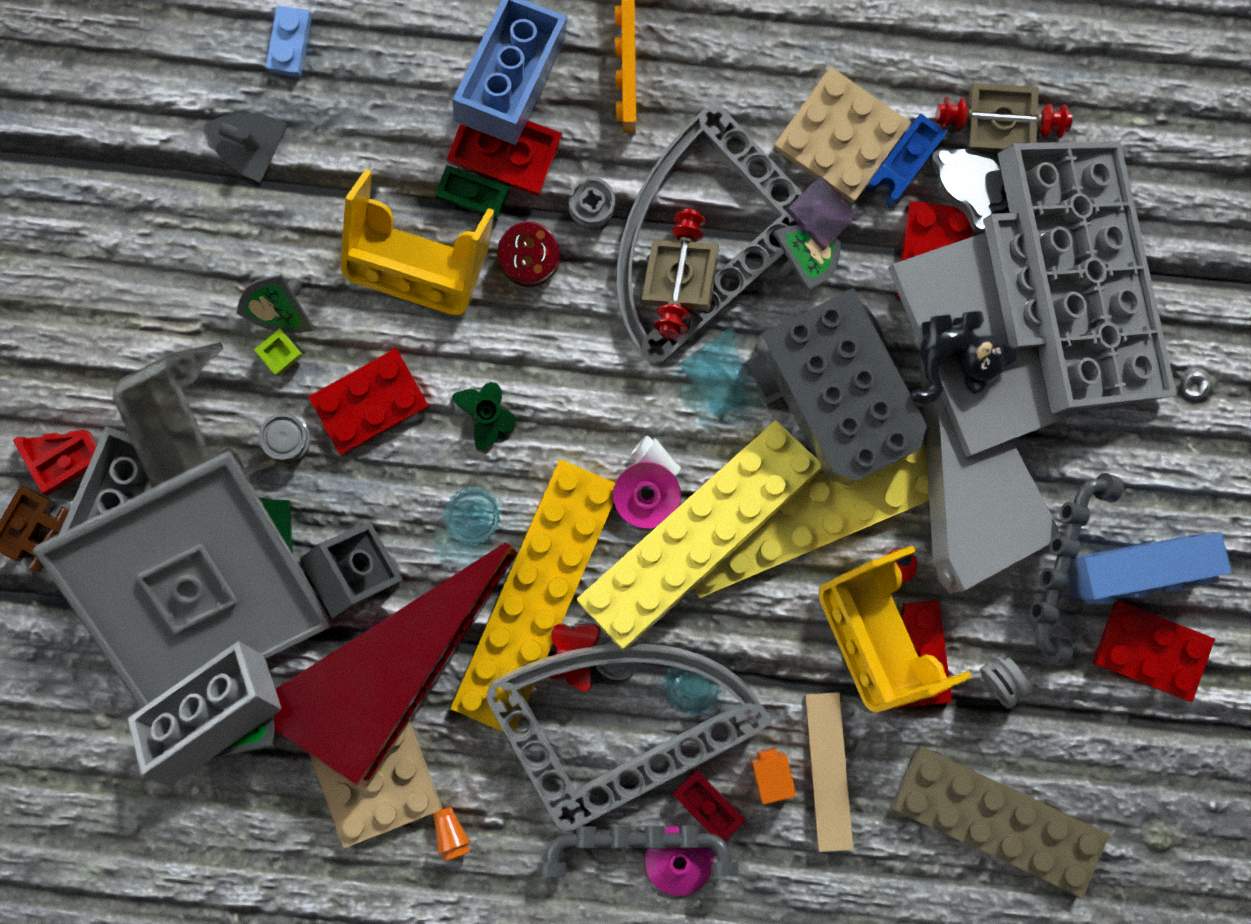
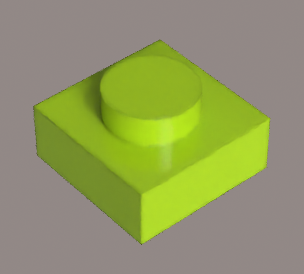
(278, 352)

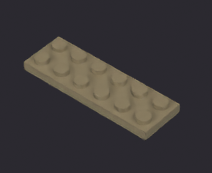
(1000, 821)

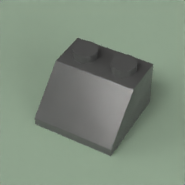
(350, 569)

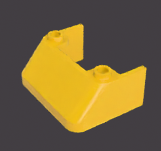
(405, 263)
(876, 638)

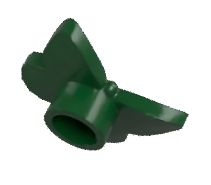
(486, 413)

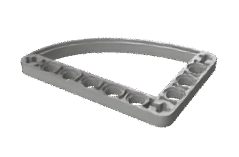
(737, 266)
(640, 765)

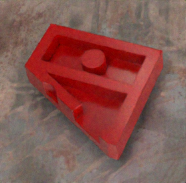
(56, 457)

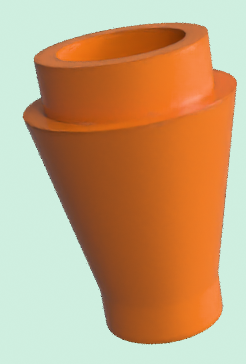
(450, 835)

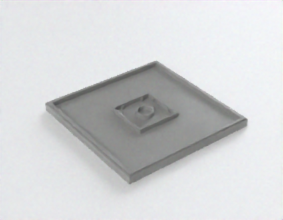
(962, 281)
(184, 578)

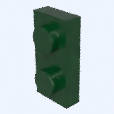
(471, 191)

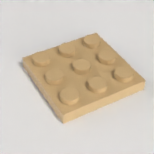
(841, 135)
(395, 796)

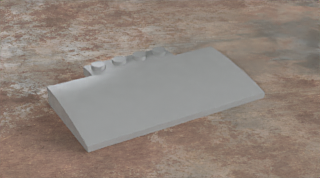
(1078, 275)

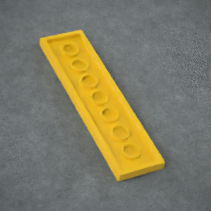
(537, 587)

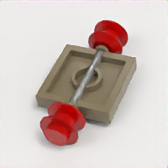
(1002, 116)
(680, 274)

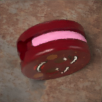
(528, 254)

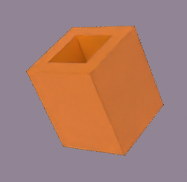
(772, 776)

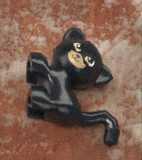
(978, 357)

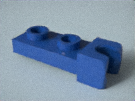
(907, 158)

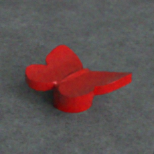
(566, 640)

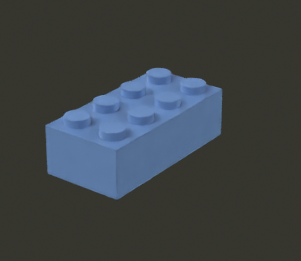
(509, 69)
(1148, 568)

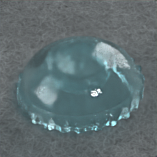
(472, 515)
(690, 690)

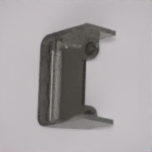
(162, 419)

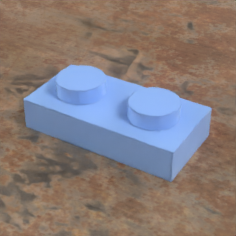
(288, 41)

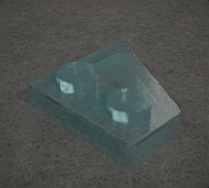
(717, 373)

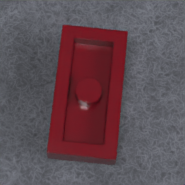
(708, 805)

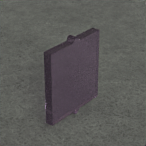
(821, 213)

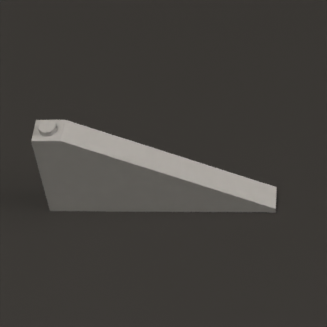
(980, 504)

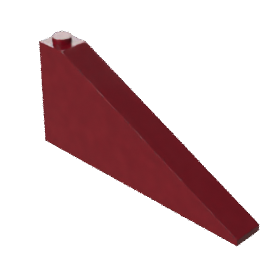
(367, 691)

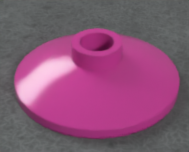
(642, 510)
(678, 881)

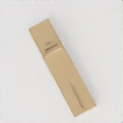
(829, 772)

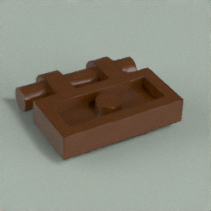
(22, 522)

